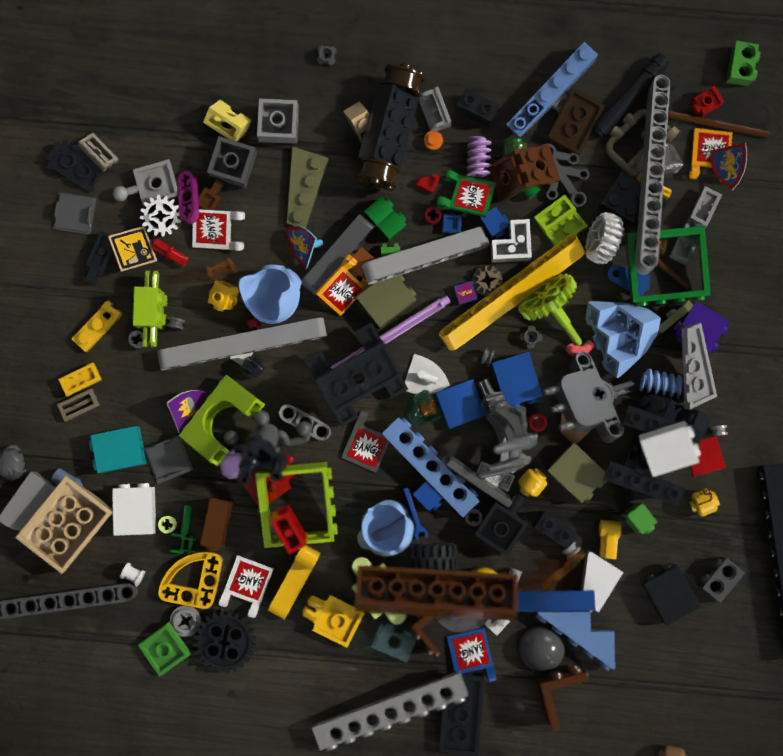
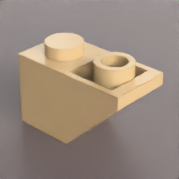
(358, 118)

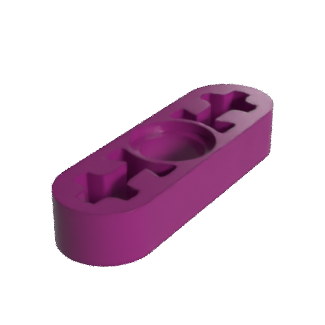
(183, 191)

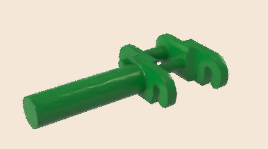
(184, 531)

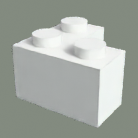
(515, 248)

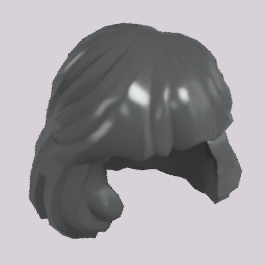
(12, 463)

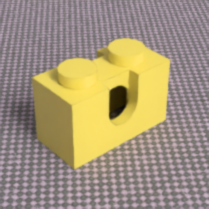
(220, 113)

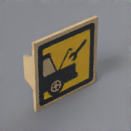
(132, 248)

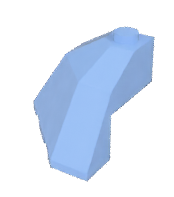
(621, 333)

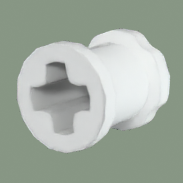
(132, 574)

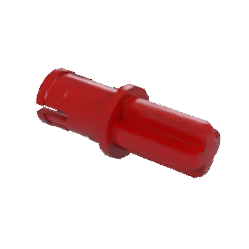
(170, 252)

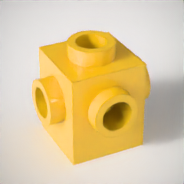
(223, 296)

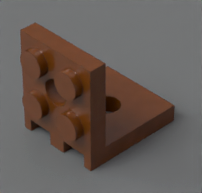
(522, 171)
(557, 680)

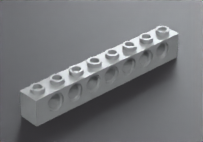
(323, 729)

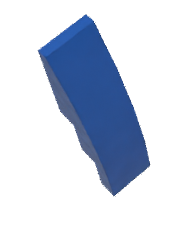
(556, 601)

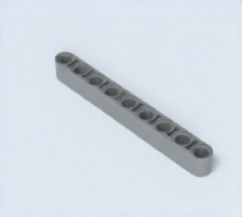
(241, 343)

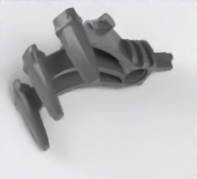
(510, 427)

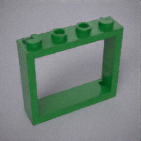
(678, 297)

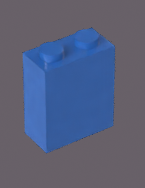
(517, 379)

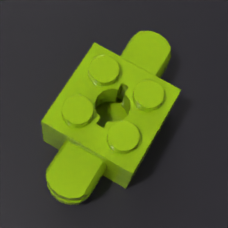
(149, 308)

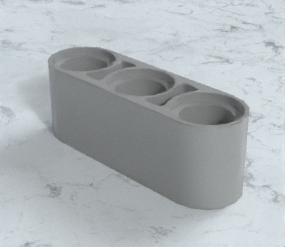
(298, 415)

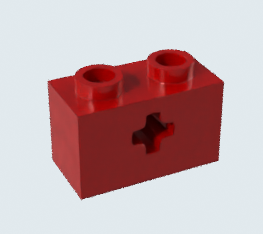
(288, 529)

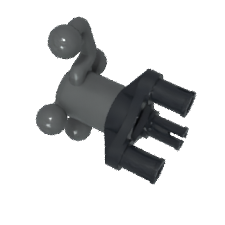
(263, 447)

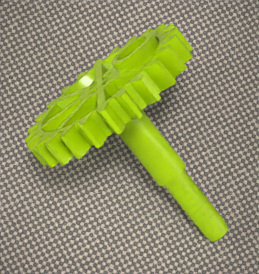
(550, 299)

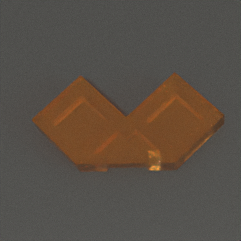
(562, 572)

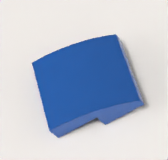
(460, 404)

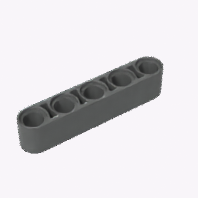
(333, 258)

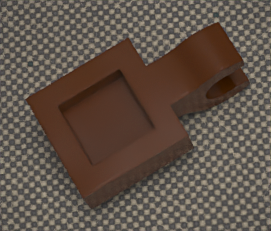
(209, 198)

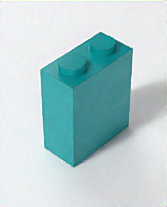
(117, 449)

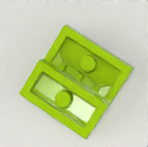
(560, 220)

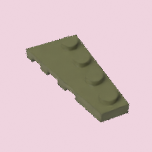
(305, 181)

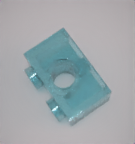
(402, 650)

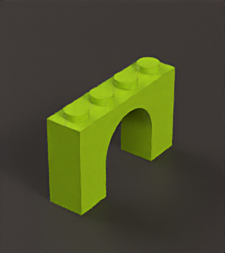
(199, 429)

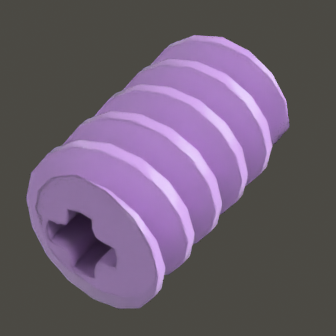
(478, 156)

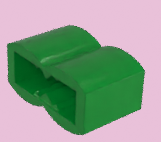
(385, 218)

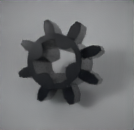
(253, 367)

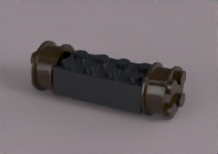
(389, 127)

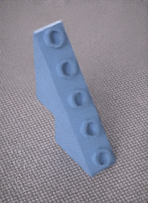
(578, 629)

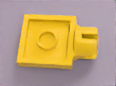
(333, 618)

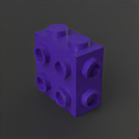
(712, 325)

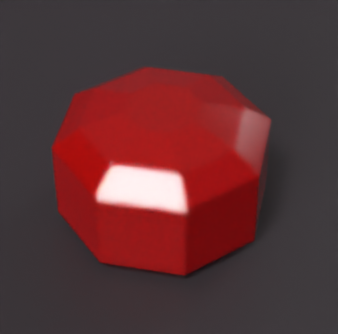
(537, 422)

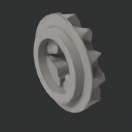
(176, 619)

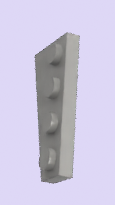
(697, 372)

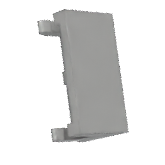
(434, 110)

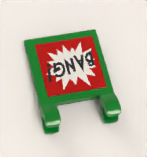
(469, 196)

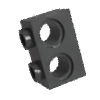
(725, 583)

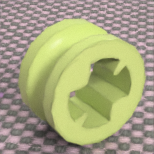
(163, 528)

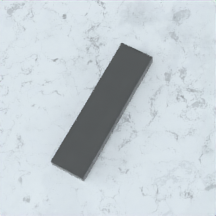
(481, 483)

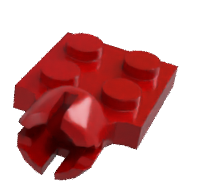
(274, 488)

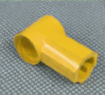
(609, 533)

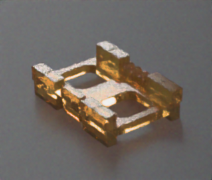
(221, 268)

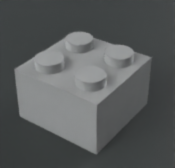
(278, 121)

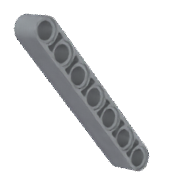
(425, 255)

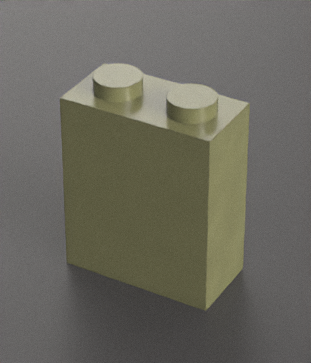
(386, 300)
(577, 473)

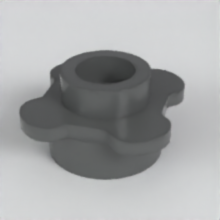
(326, 50)
(531, 342)

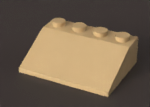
(64, 524)

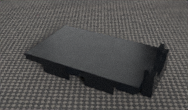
(74, 165)

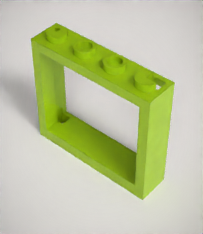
(313, 536)

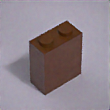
(216, 524)

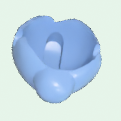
(386, 528)

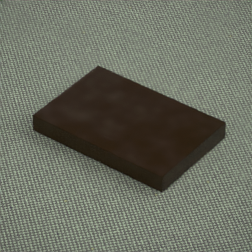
(575, 122)

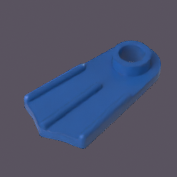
(622, 279)

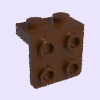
(417, 625)

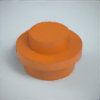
(433, 140)

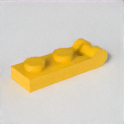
(96, 326)

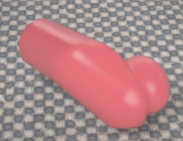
(573, 350)

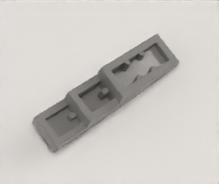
(699, 216)

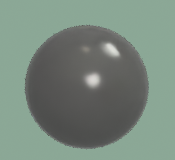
(541, 648)

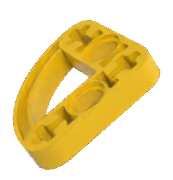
(197, 594)

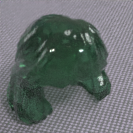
(414, 412)

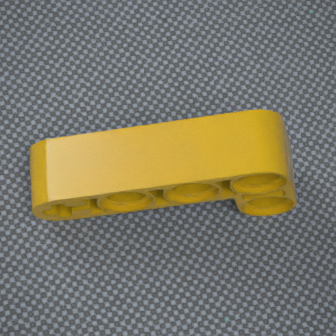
(294, 581)

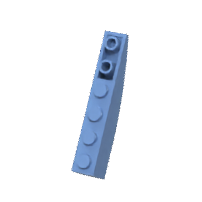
(553, 89)

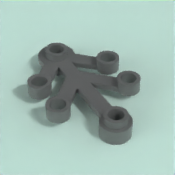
(563, 171)

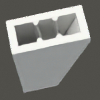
(600, 577)

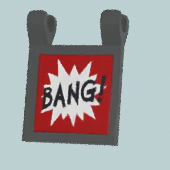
(365, 445)

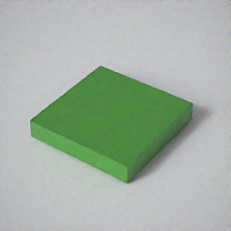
(164, 649)

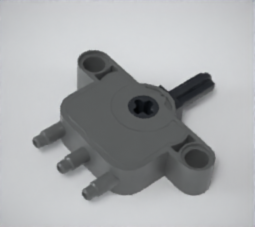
(588, 399)

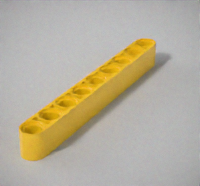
(512, 292)

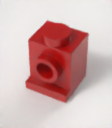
(712, 96)

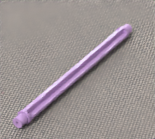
(404, 326)

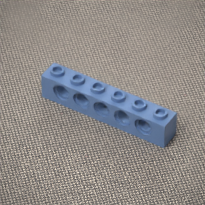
(469, 496)

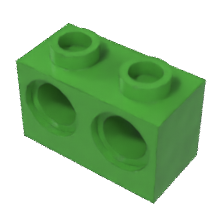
(739, 62)
(639, 518)

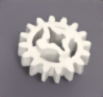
(160, 207)

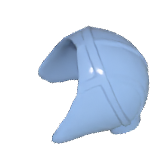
(271, 293)

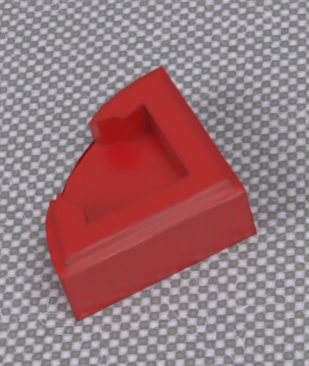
(428, 182)

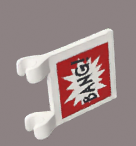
(214, 230)
(247, 581)

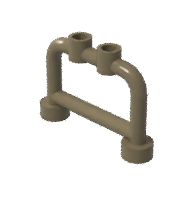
(617, 133)

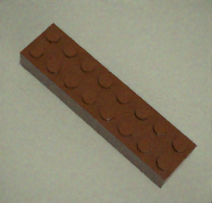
(436, 593)

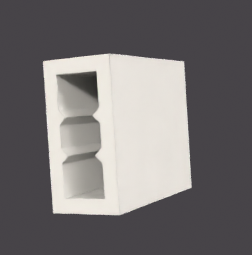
(670, 448)
(134, 510)

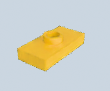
(80, 379)

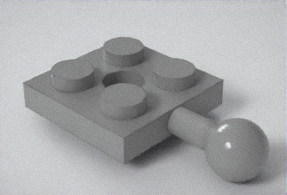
(144, 177)

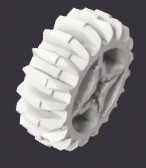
(604, 238)

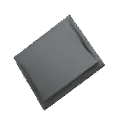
(74, 213)
(168, 459)

